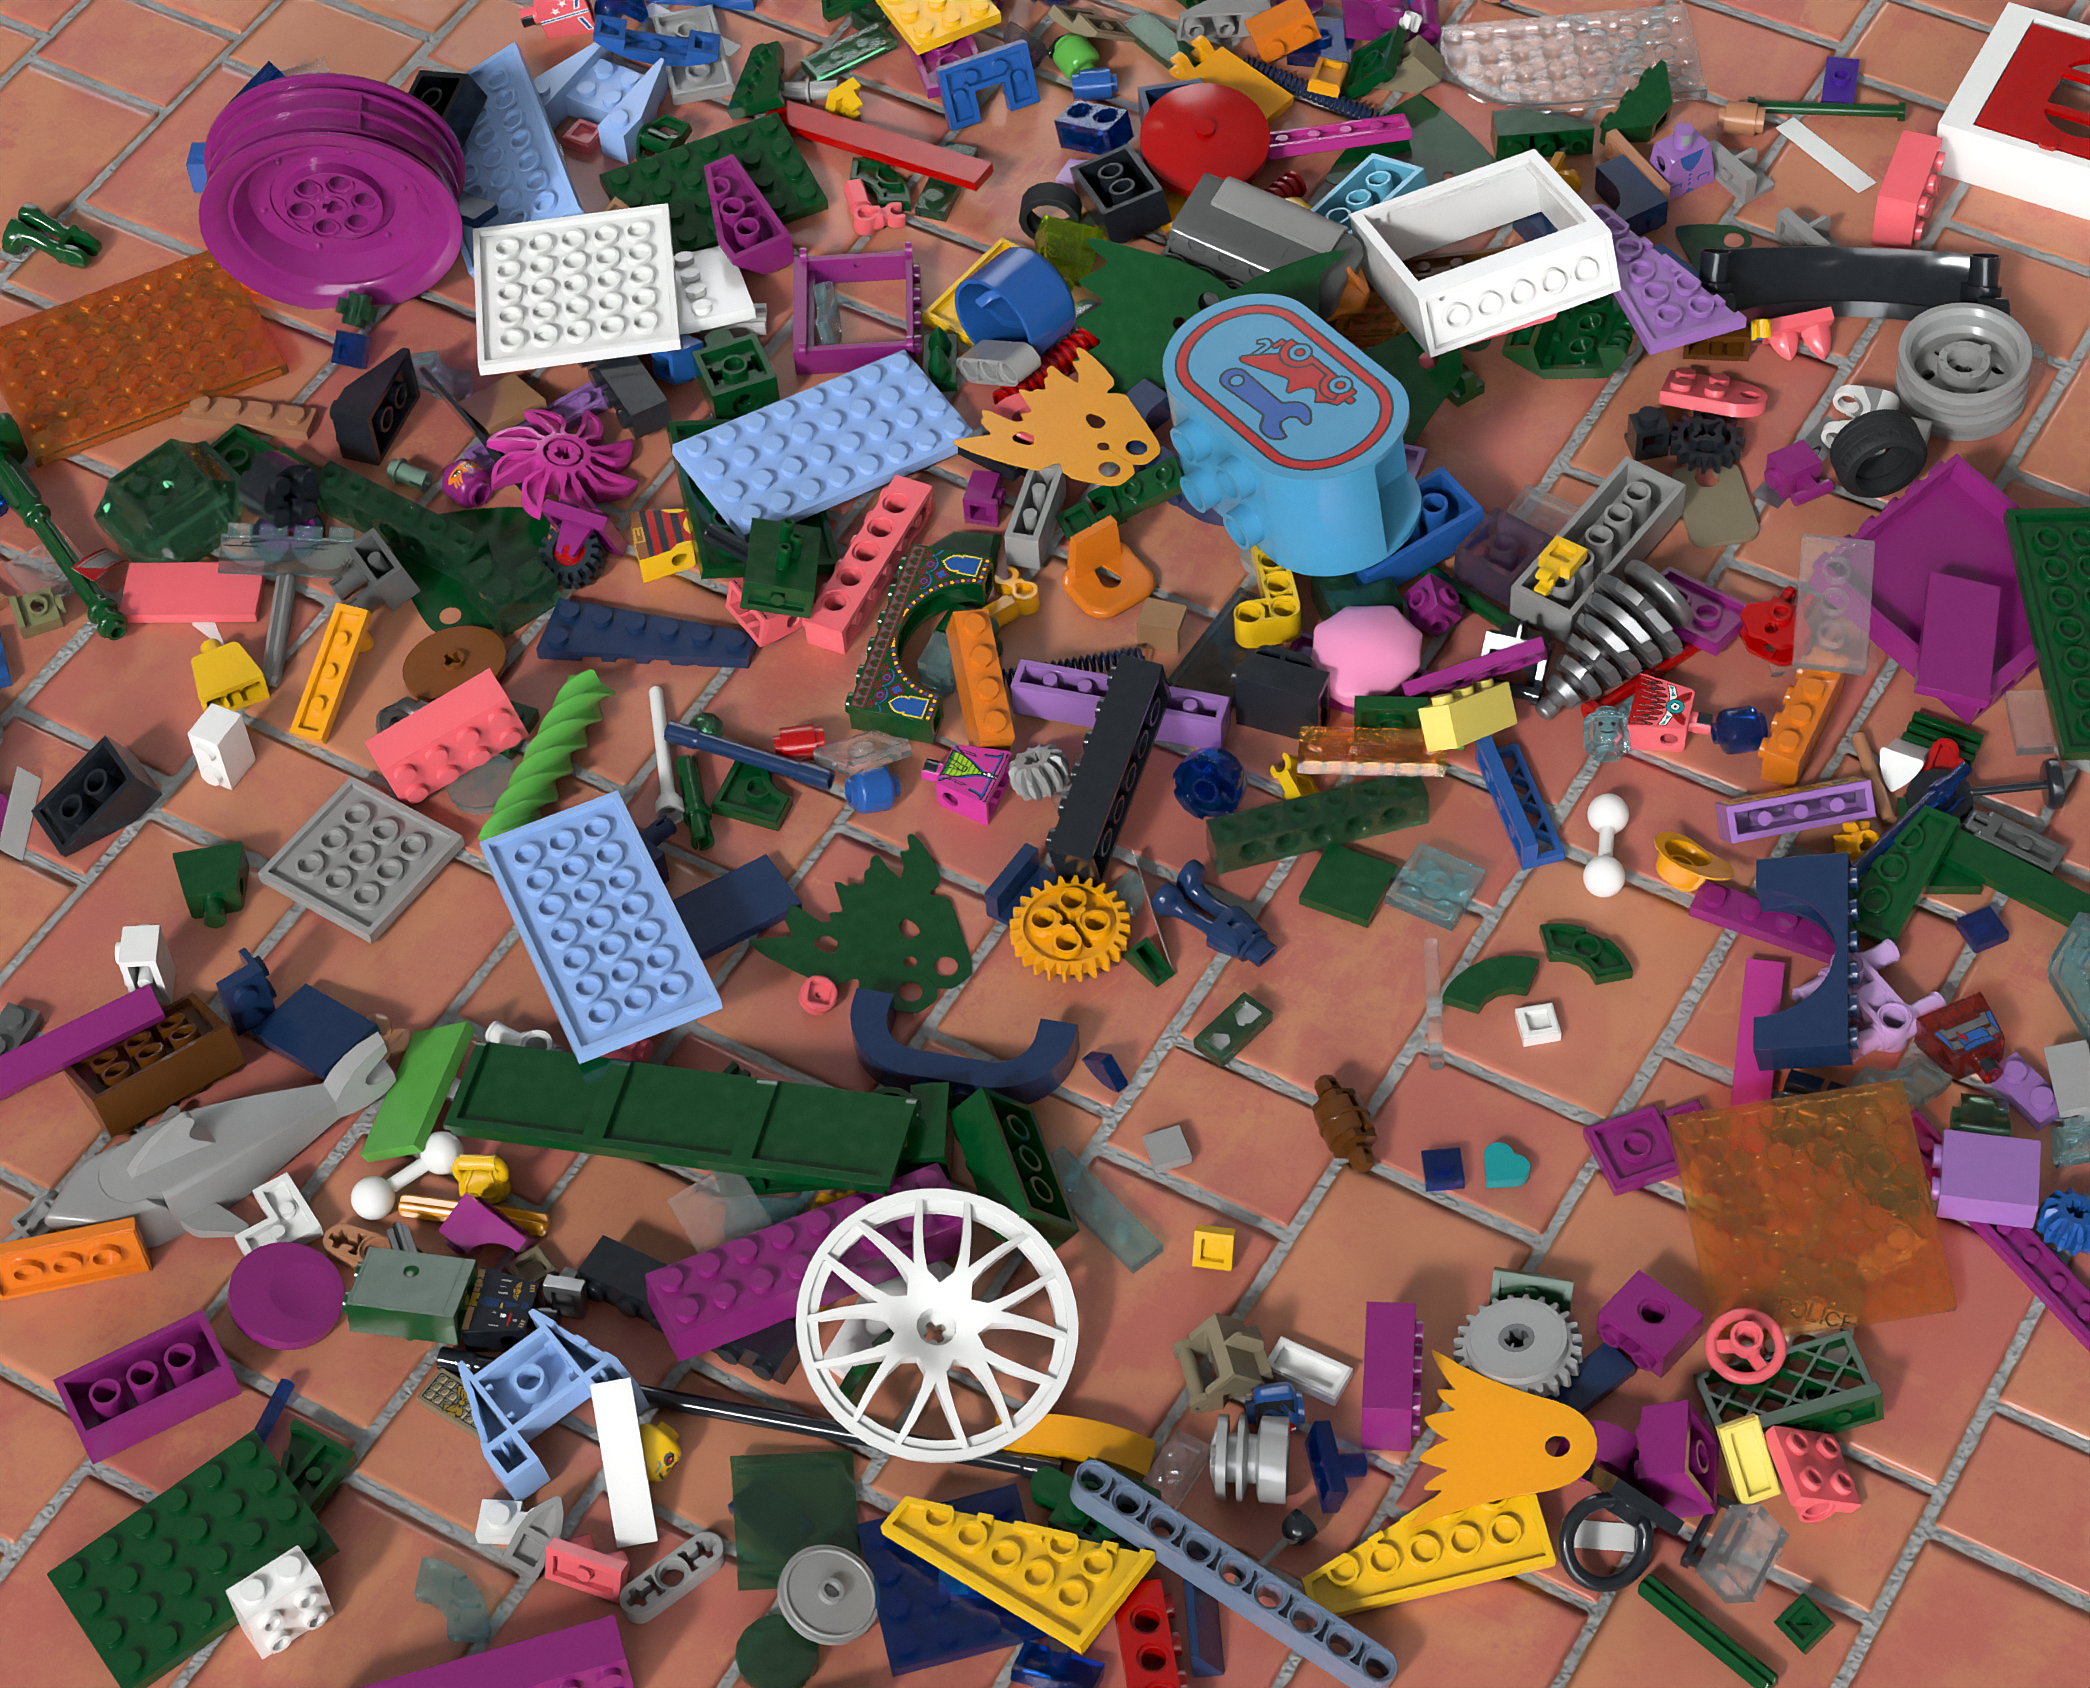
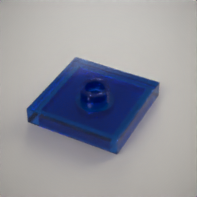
(1330, 45)

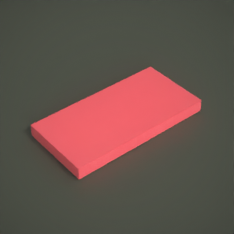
(189, 594)

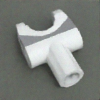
(1867, 400)

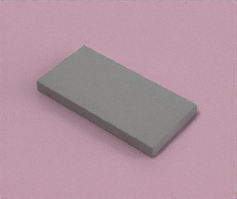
(699, 81)

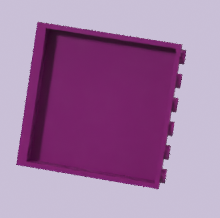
(1956, 529)

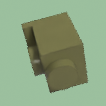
(37, 623)

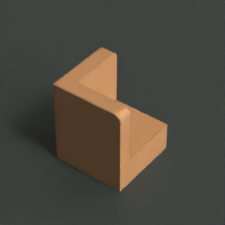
(1160, 625)

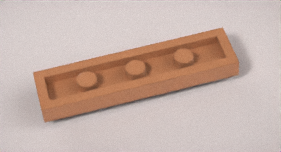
(252, 415)

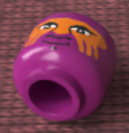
(467, 483)

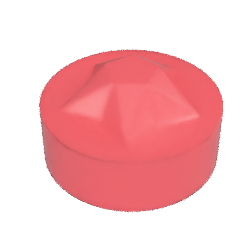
(818, 995)

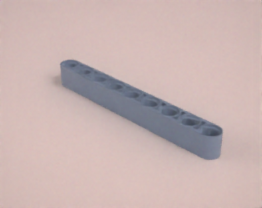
(1223, 1559)

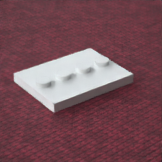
(710, 291)

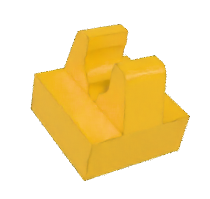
(845, 100)
(1214, 1247)

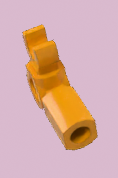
(1020, 598)

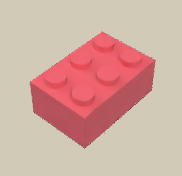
(1908, 190)

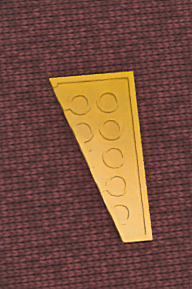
(1436, 1557)
(1029, 1569)

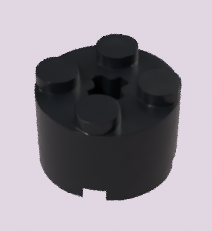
(279, 490)

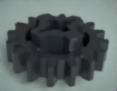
(1706, 441)

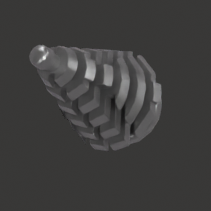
(1619, 634)

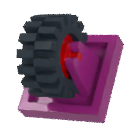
(579, 542)

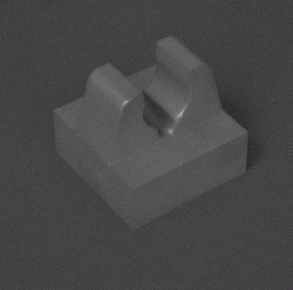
(566, 1293)

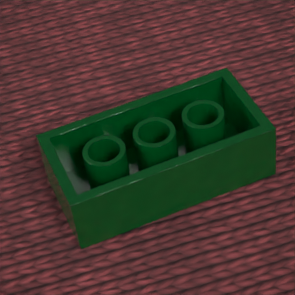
(1013, 1163)

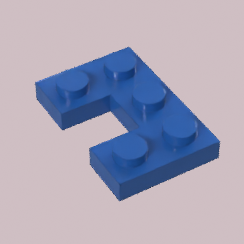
(1004, 65)

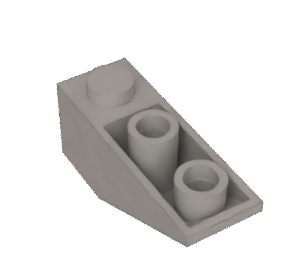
(1218, 18)

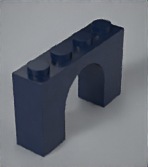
(1623, 190)

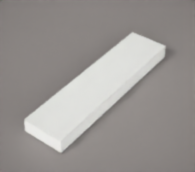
(624, 1462)

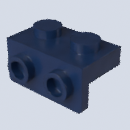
(247, 994)

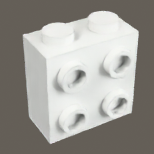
(280, 1602)

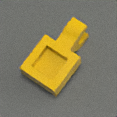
(1558, 559)
(1293, 783)

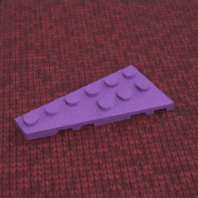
(1661, 295)

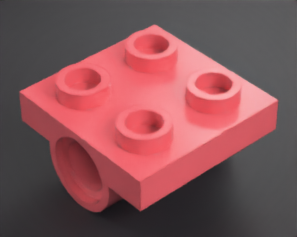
(1812, 1472)

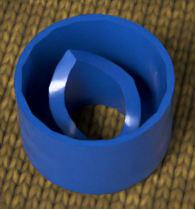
(1016, 300)

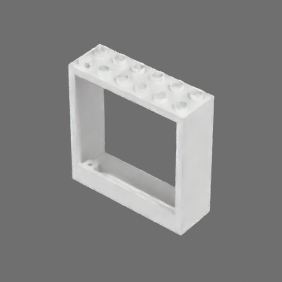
(1498, 289)

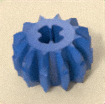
(2066, 1221)

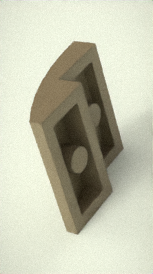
(1090, 24)

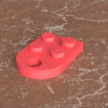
(1712, 394)

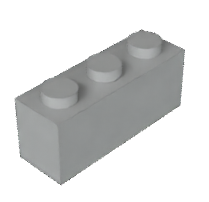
(1034, 517)

